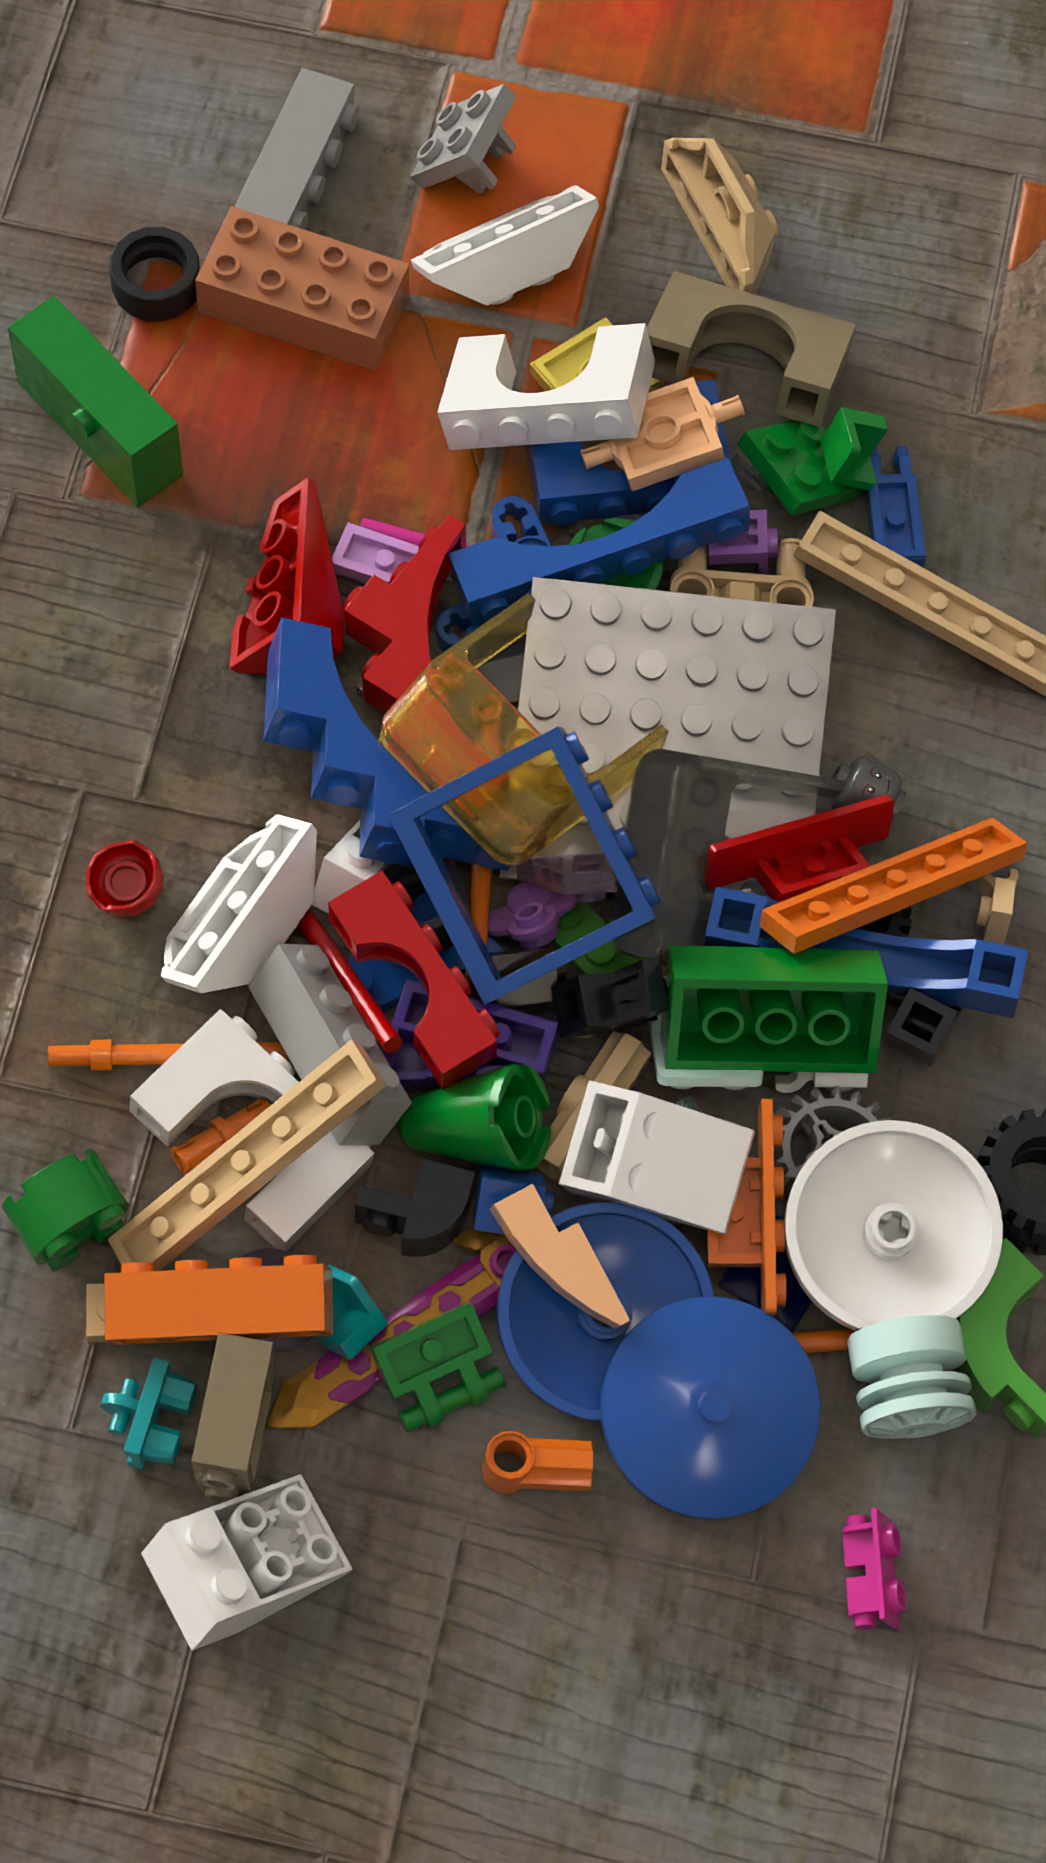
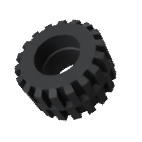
(1003, 1149)

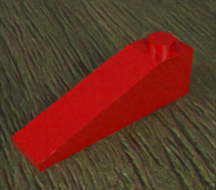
(292, 582)

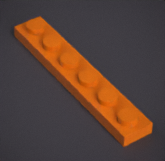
(892, 885)

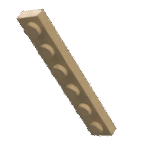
(925, 600)
(250, 1159)

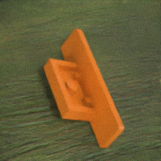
(752, 1230)

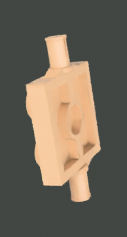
(673, 437)

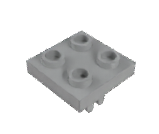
(464, 138)

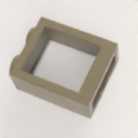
(234, 1417)

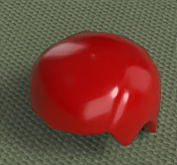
(124, 879)

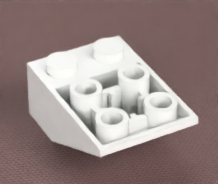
(656, 1157)
(244, 1560)

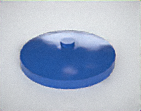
(561, 1348)
(710, 1407)

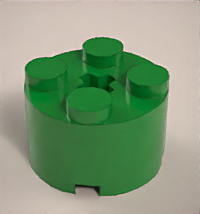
(66, 1209)

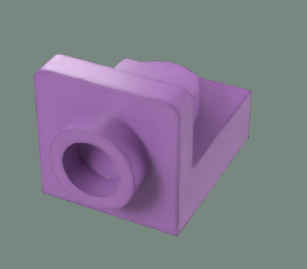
(750, 547)

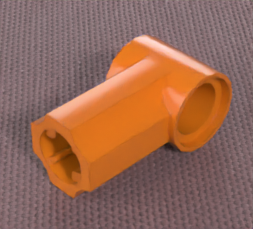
(545, 1464)

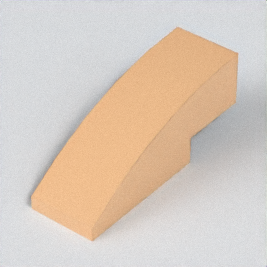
(559, 1257)

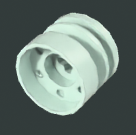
(911, 1377)

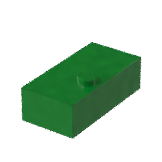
(96, 401)
(773, 1009)

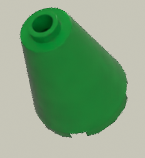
(483, 1119)

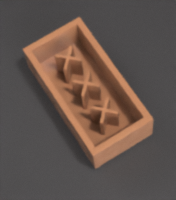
(302, 288)

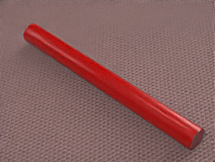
(361, 998)

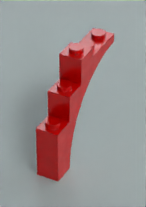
(398, 615)

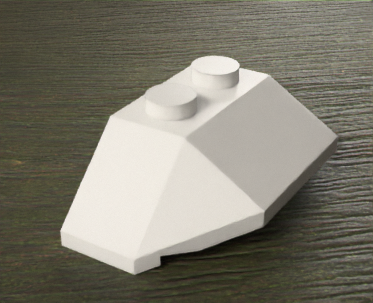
(512, 249)
(244, 909)

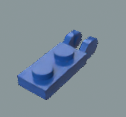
(896, 508)

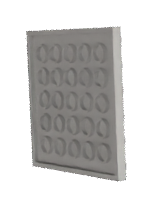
(711, 669)

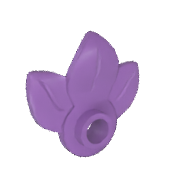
(530, 915)

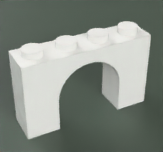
(596, 405)
(226, 1063)

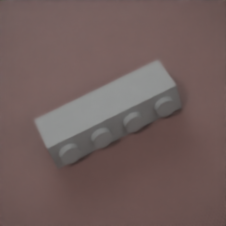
(301, 149)
(313, 1021)

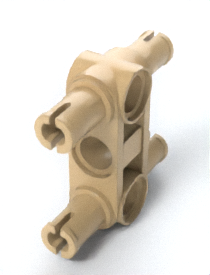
(785, 587)

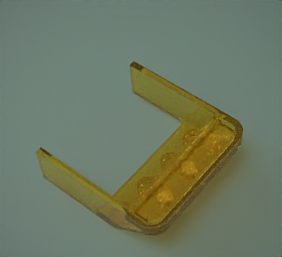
(460, 721)

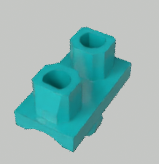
(146, 1438)

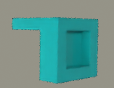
(354, 1316)

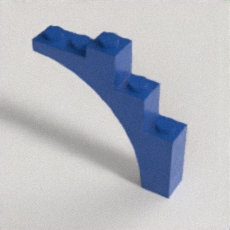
(349, 764)

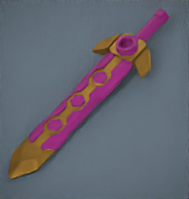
(338, 1382)

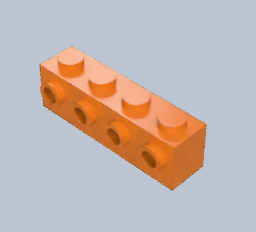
(202, 1302)

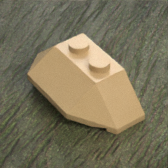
(721, 209)

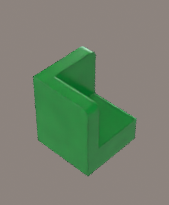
(849, 445)

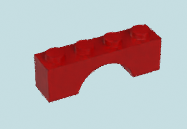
(379, 926)

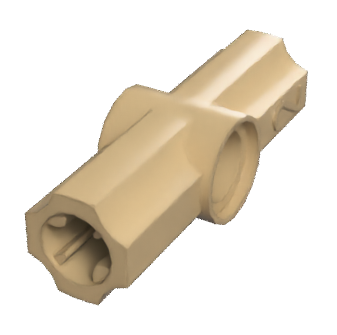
(617, 1065)

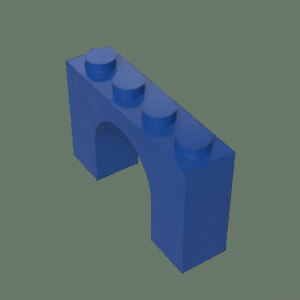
(570, 492)

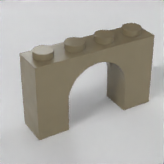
(805, 343)

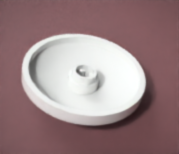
(892, 1225)

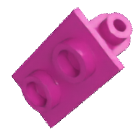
(875, 1548)

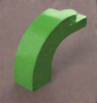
(989, 1360)

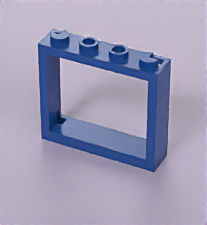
(447, 901)

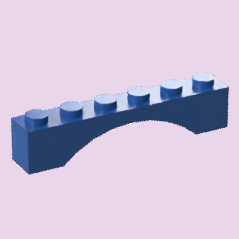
(699, 510)
(953, 972)

